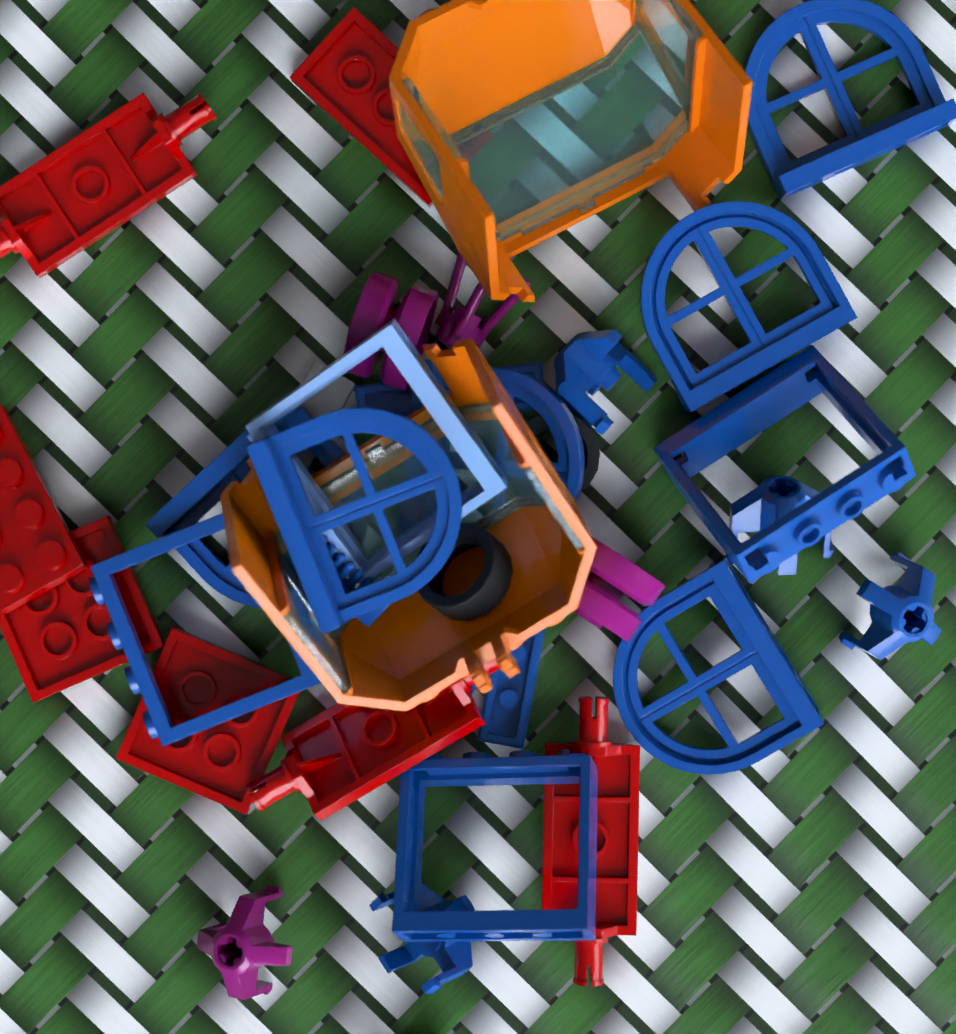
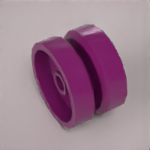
(378, 308)
(605, 586)

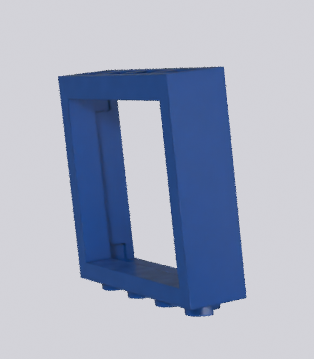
(752, 413)
(140, 673)
(481, 769)

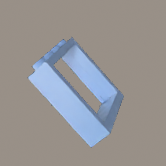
(440, 406)

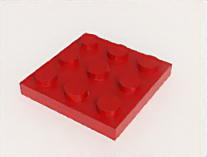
(64, 631)
(223, 758)

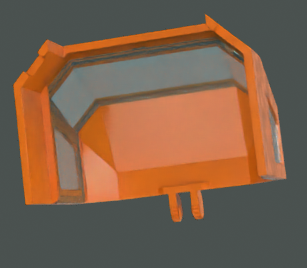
(559, 111)
(412, 646)

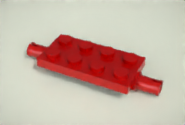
(97, 181)
(362, 747)
(616, 838)

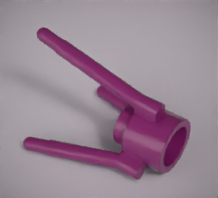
(463, 322)

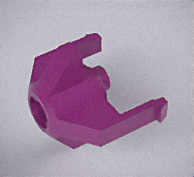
(245, 945)

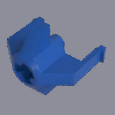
(591, 363)
(767, 504)
(897, 611)
(452, 957)

